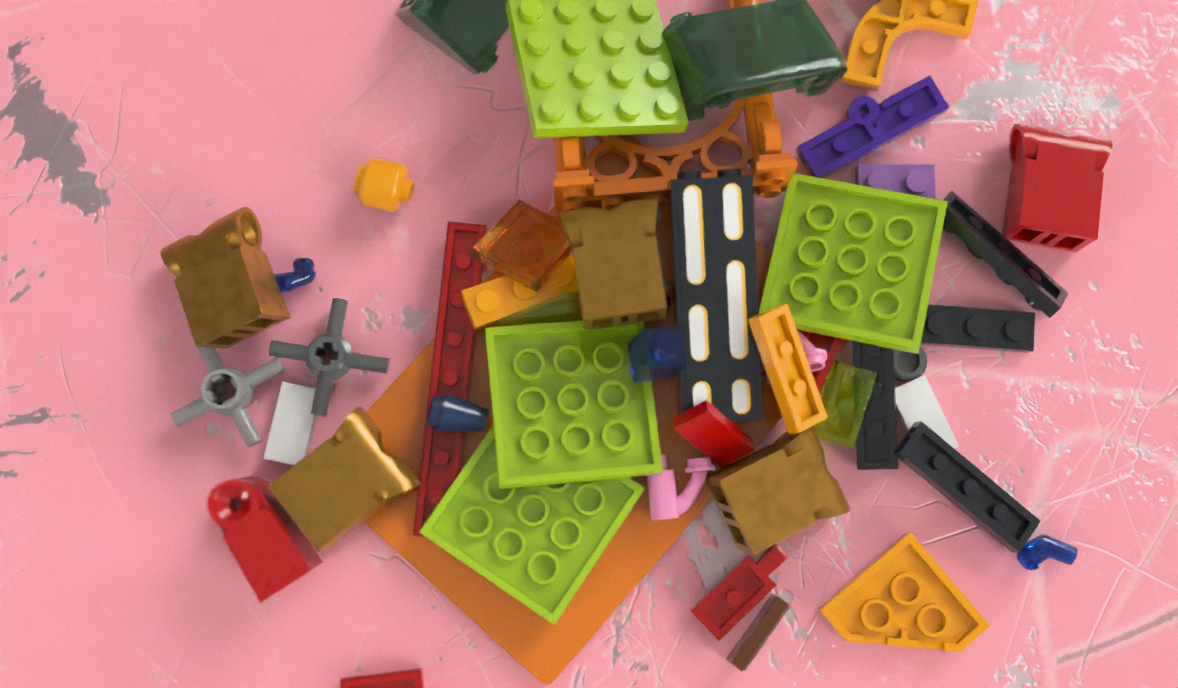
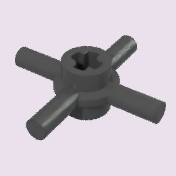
(337, 368)

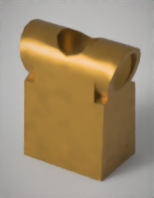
(616, 263)
(226, 281)
(342, 482)
(776, 491)

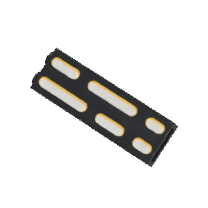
(716, 291)

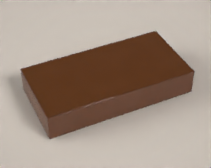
(758, 632)

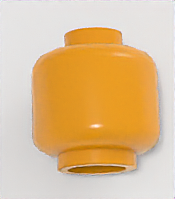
(383, 184)

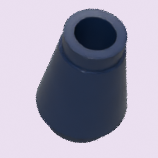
(456, 415)

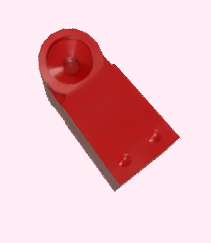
(1054, 188)
(261, 535)

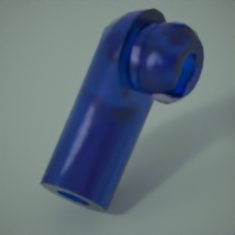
(302, 275)
(1043, 548)

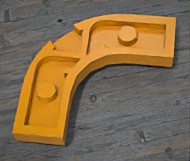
(889, 20)

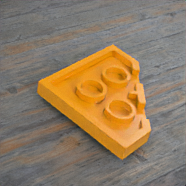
(904, 603)

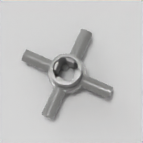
(213, 387)

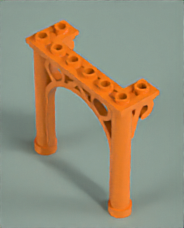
(582, 186)

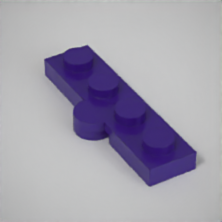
(871, 127)

